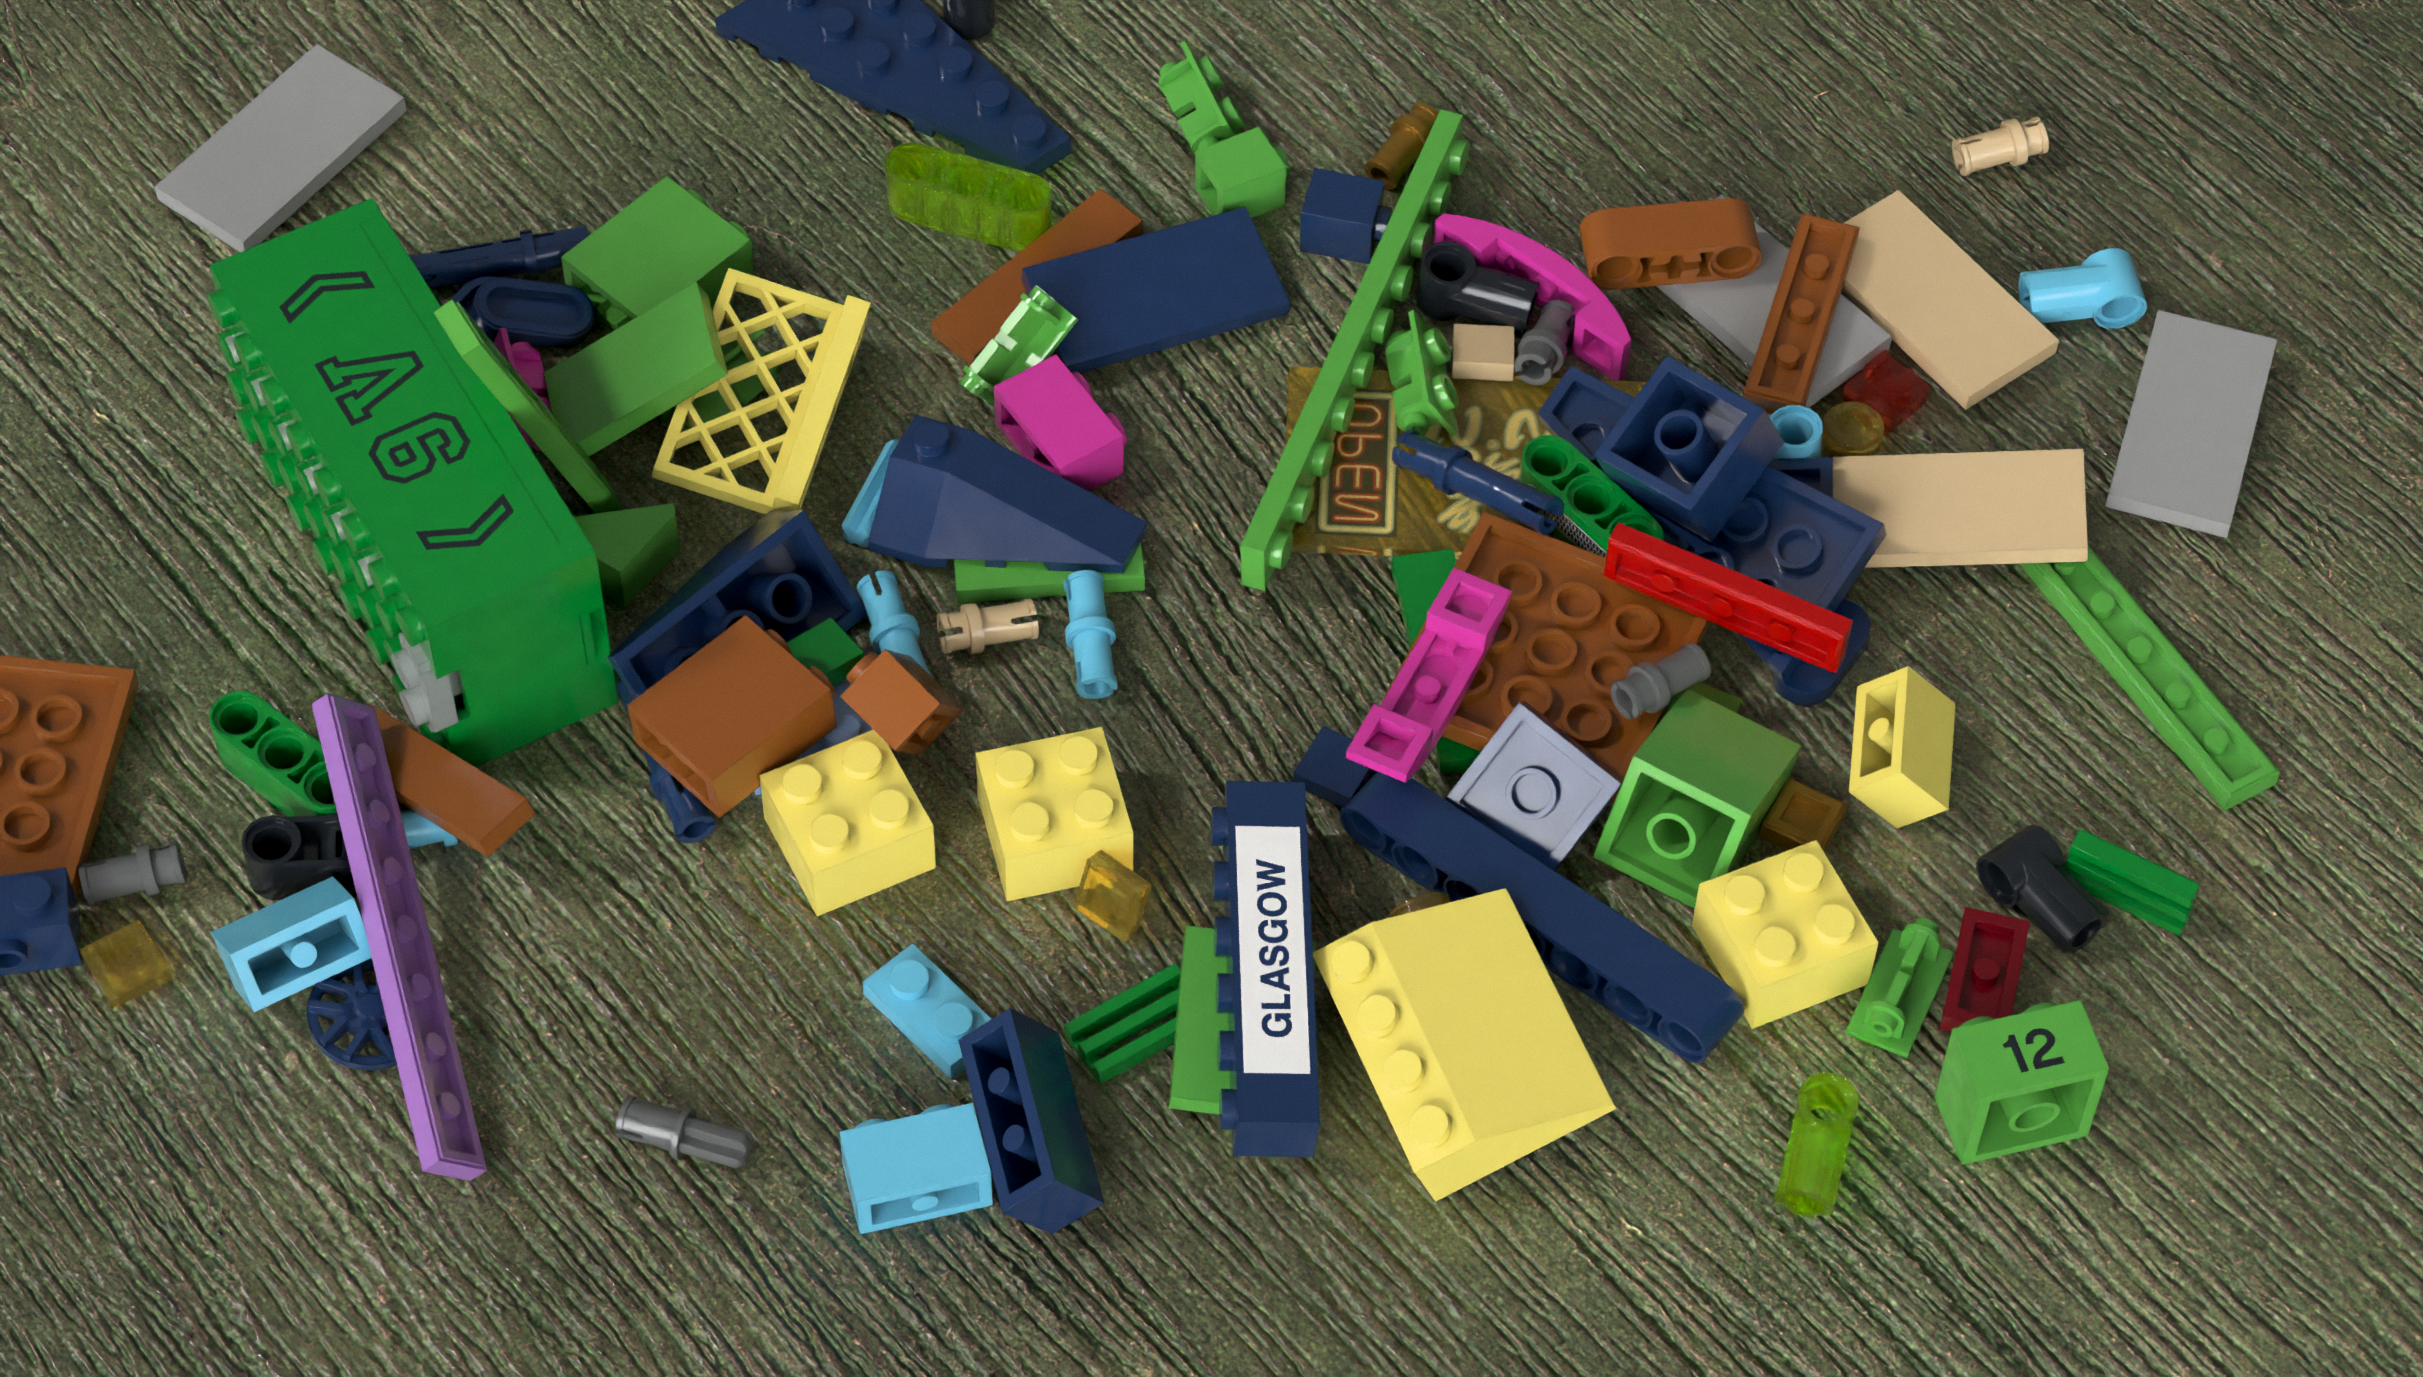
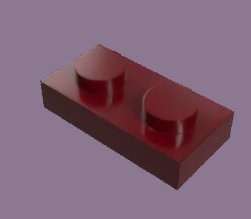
(1984, 968)

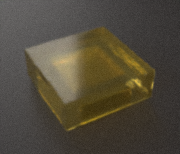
(1112, 895)
(125, 964)

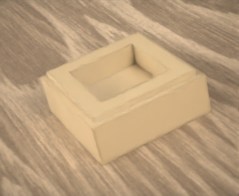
(1483, 352)

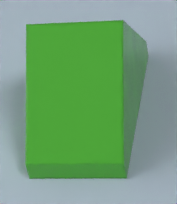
(631, 547)

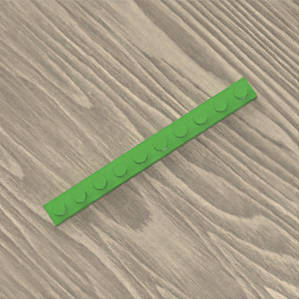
(1351, 356)

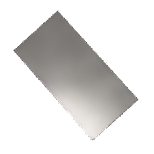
(280, 149)
(1740, 307)
(2191, 424)

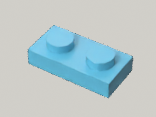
(925, 1007)

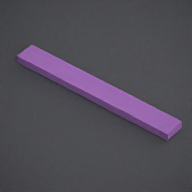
(399, 939)

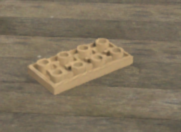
(1941, 303)
(1970, 506)

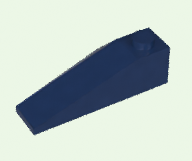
(975, 500)
(770, 572)

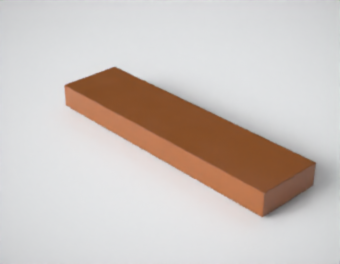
(982, 311)
(1801, 313)
(450, 789)

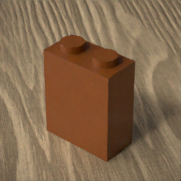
(733, 714)

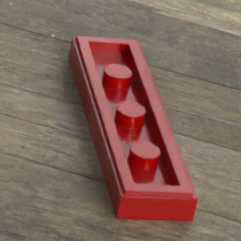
(1727, 598)

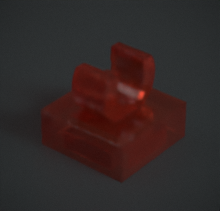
(1888, 390)

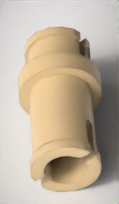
(2009, 143)
(986, 626)

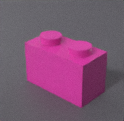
(1059, 425)

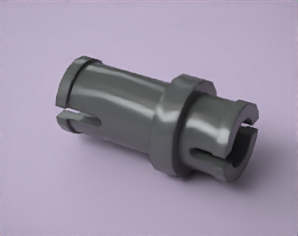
(1544, 347)
(1653, 685)
(132, 873)

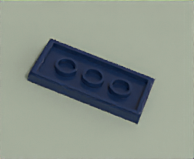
(1161, 289)

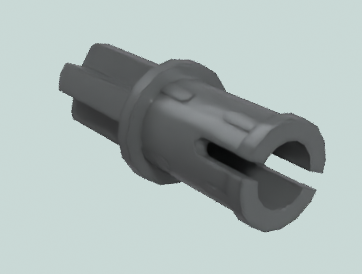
(682, 1132)

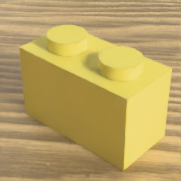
(1902, 747)

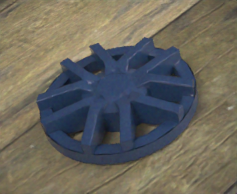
(359, 1015)

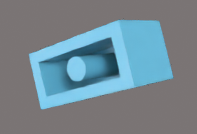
(293, 943)
(916, 1167)

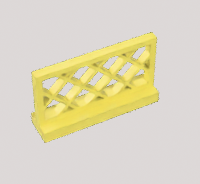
(816, 397)

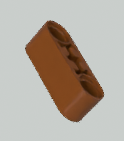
(1670, 243)

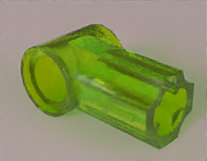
(1817, 1146)

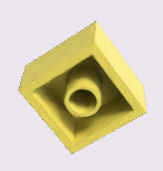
(1052, 810)
(848, 821)
(1784, 933)

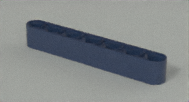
(1571, 929)

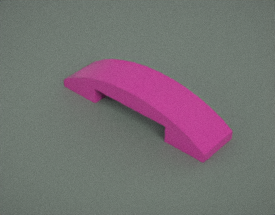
(1598, 331)
(1433, 679)

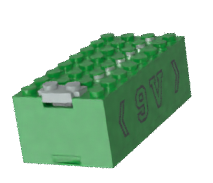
(413, 486)

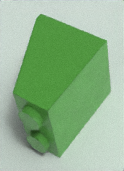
(1723, 784)

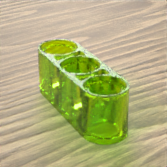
(967, 196)

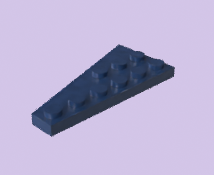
(906, 63)
(1776, 534)

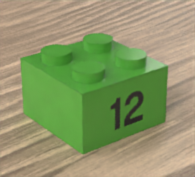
(2020, 1081)

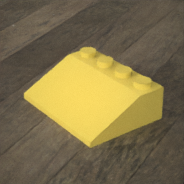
(1463, 1037)

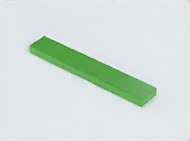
(527, 408)
(2156, 678)

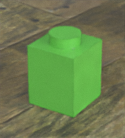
(1242, 174)

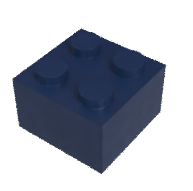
(1689, 448)

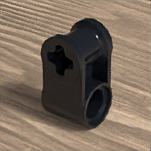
(307, 850)

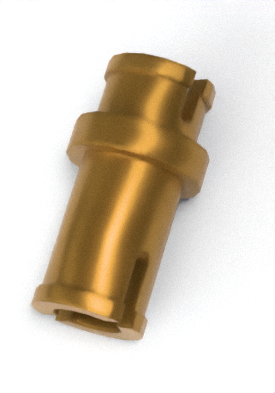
(1403, 146)

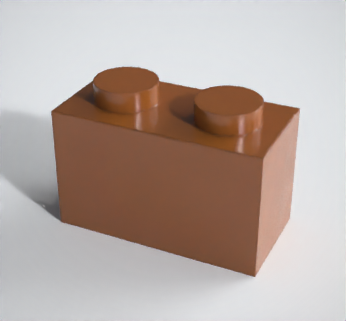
(900, 701)

